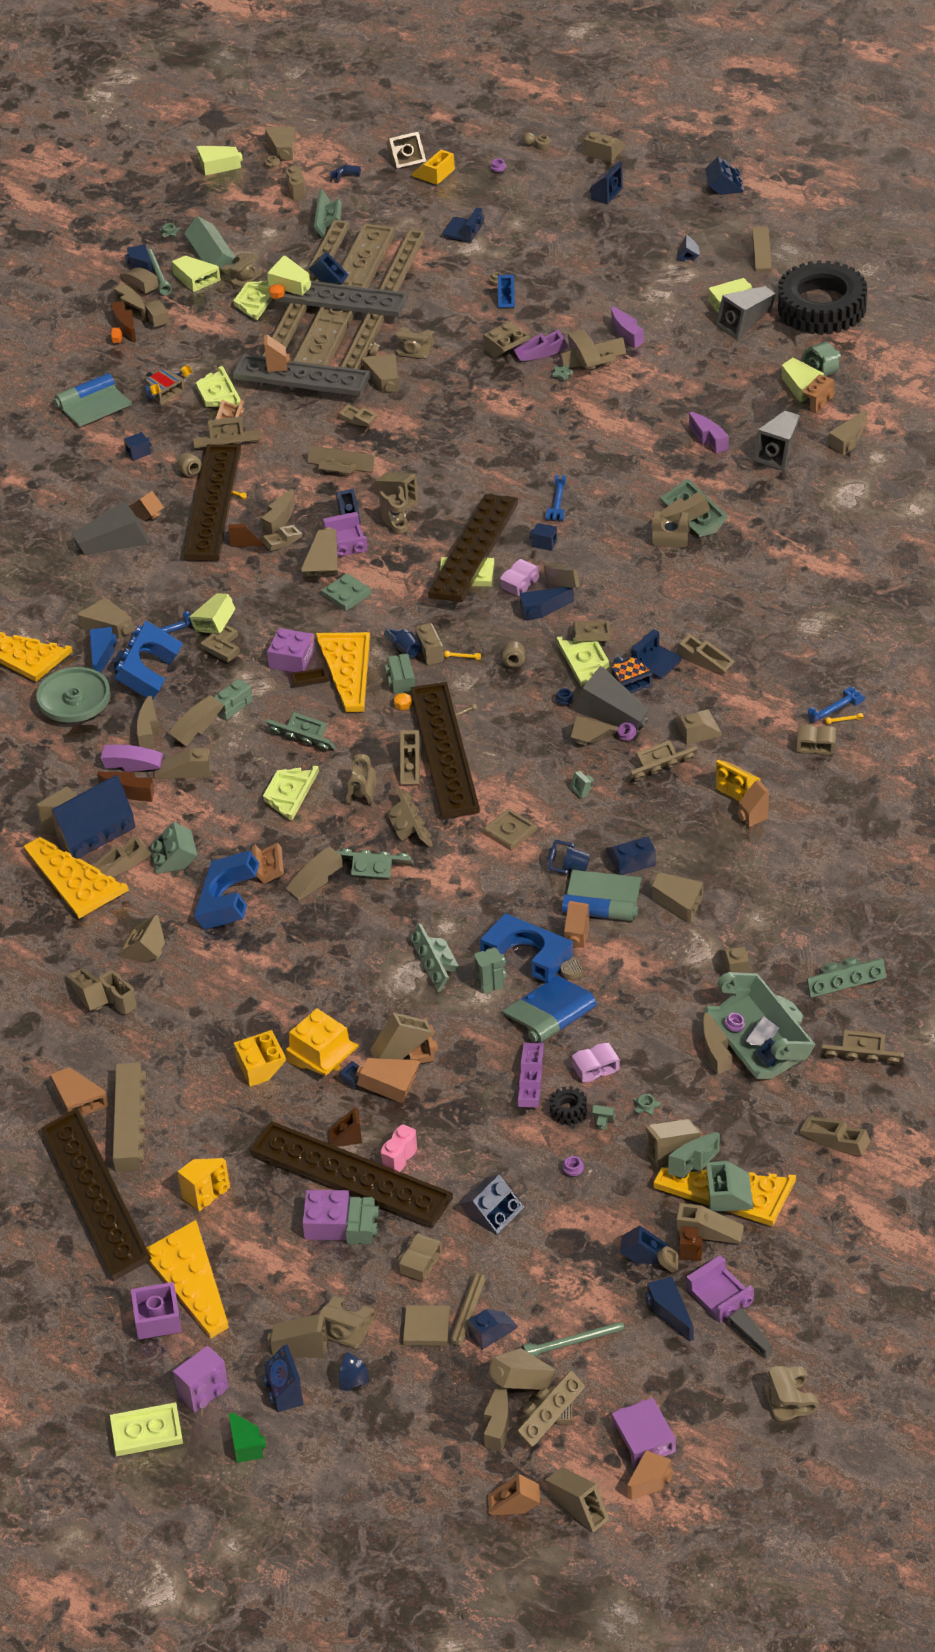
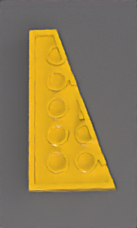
(30, 656)
(348, 663)
(75, 880)
(767, 1192)
(184, 1261)

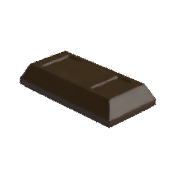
(310, 677)

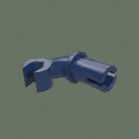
(345, 170)

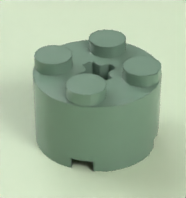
(822, 358)

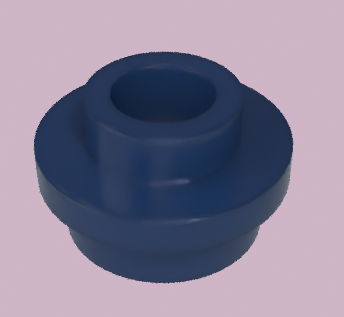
(564, 696)

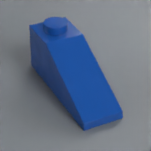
(102, 647)

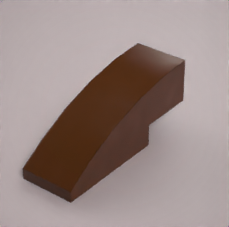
(124, 320)
(134, 787)

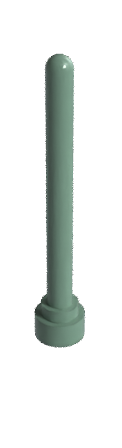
(164, 286)
(535, 1349)

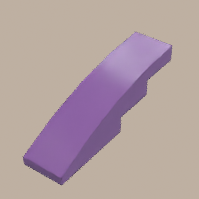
(531, 1075)

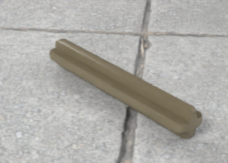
(467, 1309)

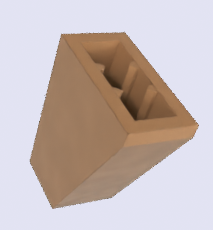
(388, 1076)
(78, 1092)

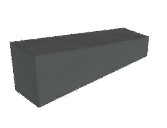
(750, 1332)

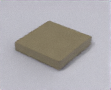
(592, 631)
(509, 829)
(426, 1325)

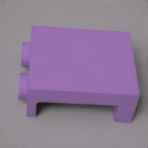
(348, 533)
(718, 1289)
(644, 1429)

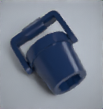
(403, 641)
(574, 858)

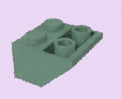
(173, 849)
(728, 1187)

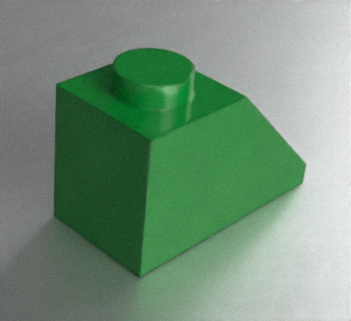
(246, 1439)

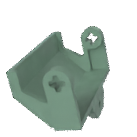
(752, 1001)

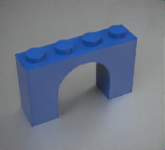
(132, 670)
(217, 909)
(513, 931)

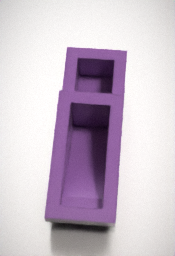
(627, 327)
(541, 346)
(708, 432)
(131, 758)

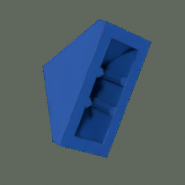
(506, 291)

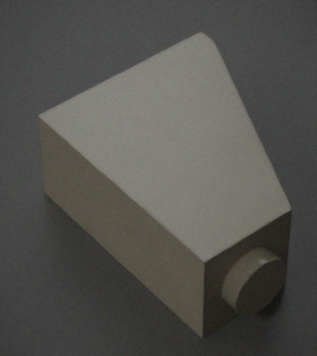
(282, 141)
(382, 372)
(390, 481)
(323, 554)
(104, 615)
(677, 894)
(400, 1037)
(667, 1137)
(304, 1336)
(520, 1371)
(578, 1497)

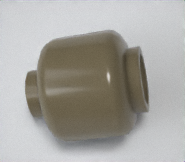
(189, 464)
(513, 654)

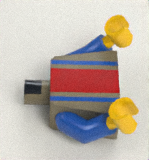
(165, 384)

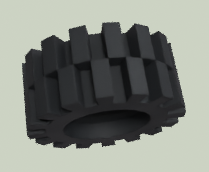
(568, 1114)

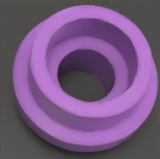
(498, 165)
(624, 728)
(734, 1022)
(573, 1166)

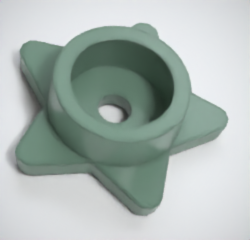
(169, 230)
(562, 373)
(646, 1099)

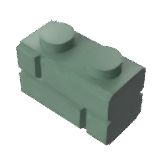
(400, 673)
(234, 698)
(490, 970)
(360, 1220)

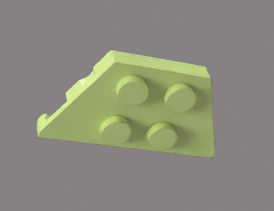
(253, 299)
(217, 388)
(583, 658)
(289, 790)

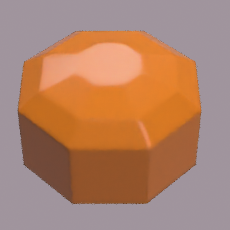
(276, 291)
(116, 335)

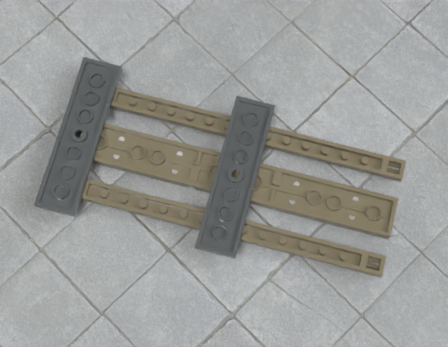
(338, 307)

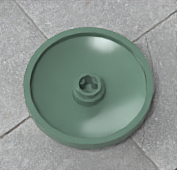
(73, 694)

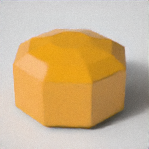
(402, 701)

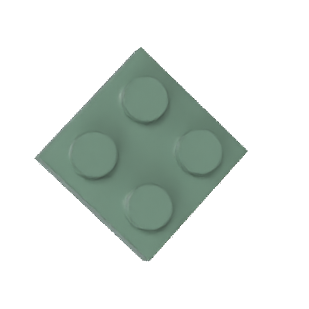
(346, 592)

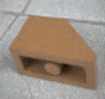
(275, 355)
(147, 506)
(754, 804)
(577, 923)
(649, 1475)
(514, 1497)

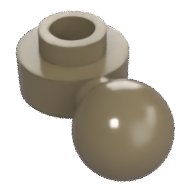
(541, 141)

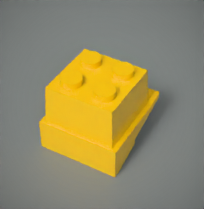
(319, 1044)

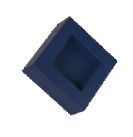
(765, 1052)
(348, 1074)

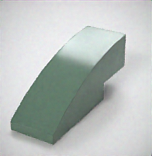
(694, 1155)

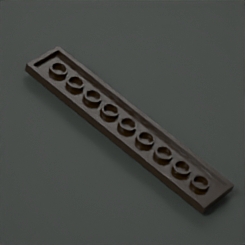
(212, 502)
(473, 548)
(445, 750)
(351, 1172)
(96, 1194)

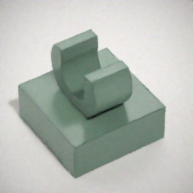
(581, 784)
(603, 1116)

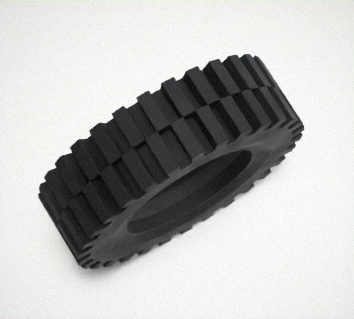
(816, 315)

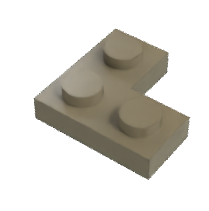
(219, 644)

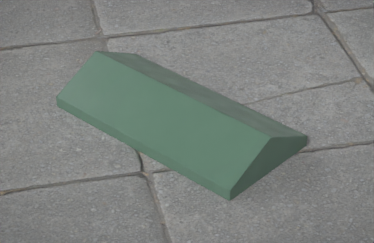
(707, 523)

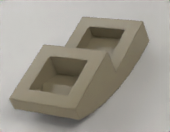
(358, 417)
(284, 537)

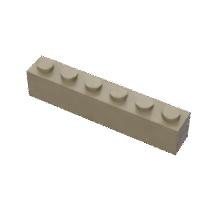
(128, 1117)

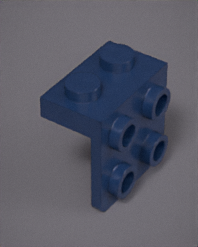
(464, 228)
(654, 656)

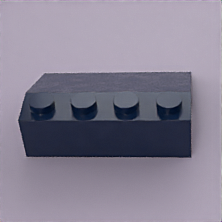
(93, 818)

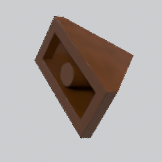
(241, 536)
(346, 1130)

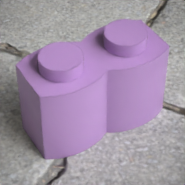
(519, 577)
(595, 1062)

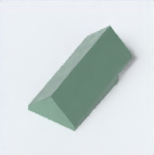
(208, 243)

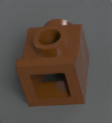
(690, 1244)

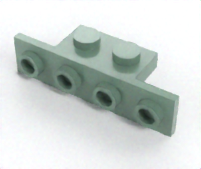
(326, 213)
(304, 728)
(373, 865)
(434, 955)
(845, 975)

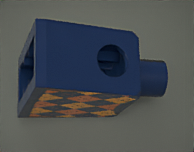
(631, 673)

